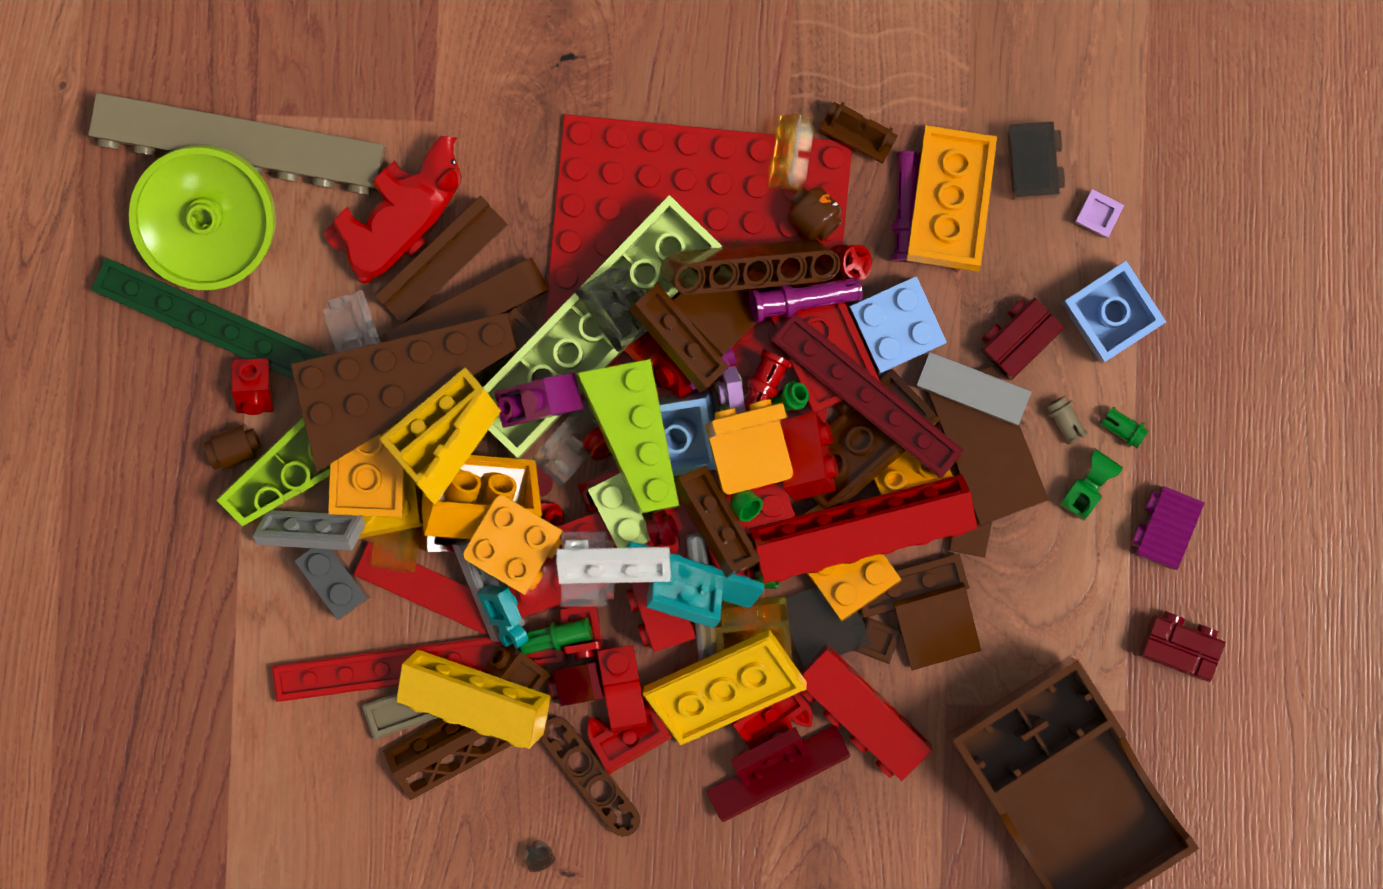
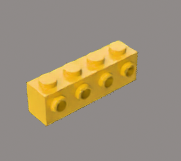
(473, 699)

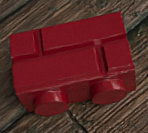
(1021, 338)
(1182, 647)

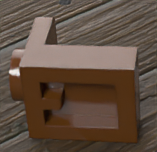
(516, 667)

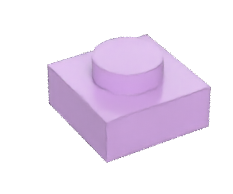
(1099, 213)
(731, 391)

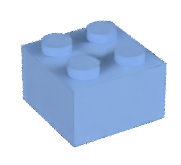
(1113, 312)
(897, 325)
(686, 432)

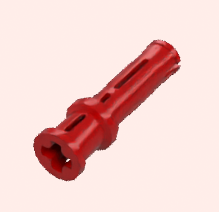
(759, 384)

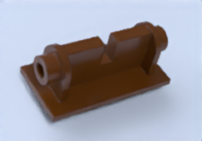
(858, 132)

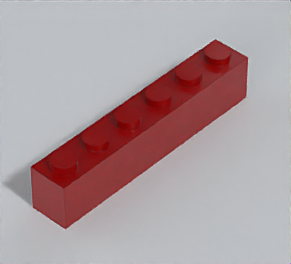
(864, 529)

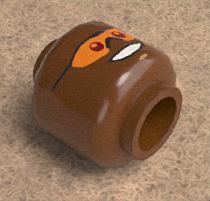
(814, 213)

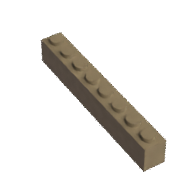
(265, 146)

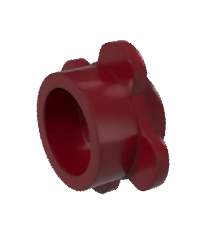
(661, 528)

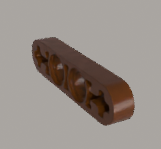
(586, 779)

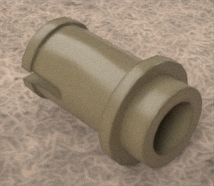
(1066, 419)

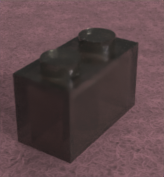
(1034, 160)

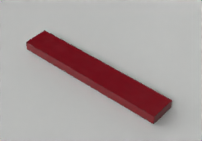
(867, 395)

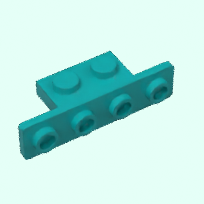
(698, 590)

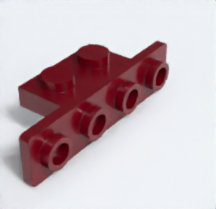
(776, 768)

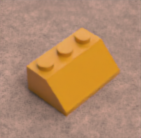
(474, 490)

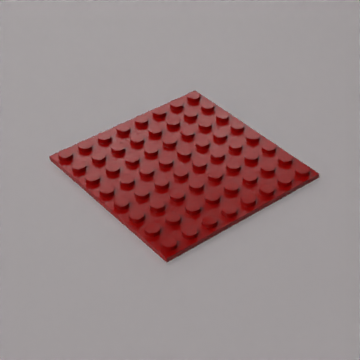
(624, 169)

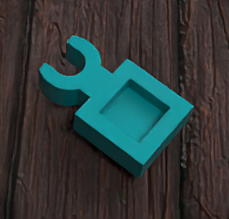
(502, 611)

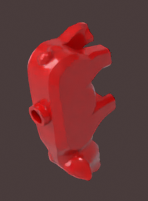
(403, 217)

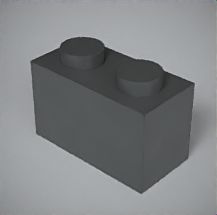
(332, 580)

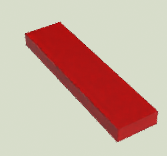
(425, 589)

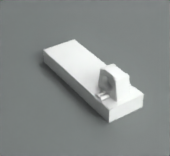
(611, 565)

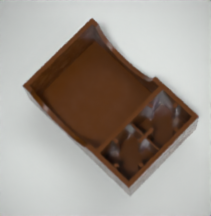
(1070, 785)

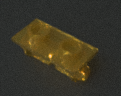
(792, 135)

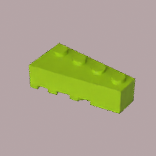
(631, 421)
(274, 477)

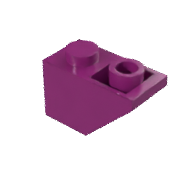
(539, 400)

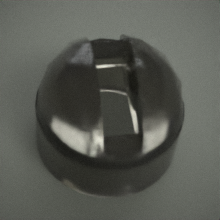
(538, 857)

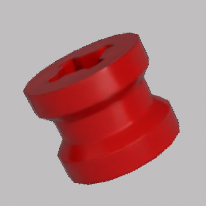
(859, 262)

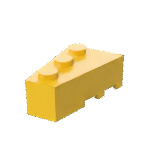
(442, 433)

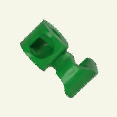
(1084, 494)

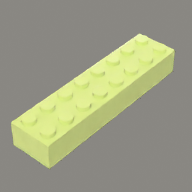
(572, 337)

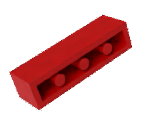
(864, 714)

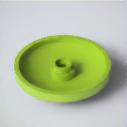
(202, 217)

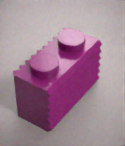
(1167, 527)

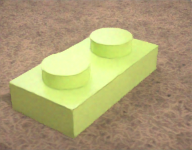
(619, 512)

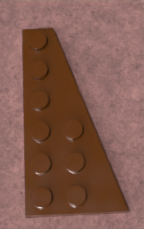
(373, 387)

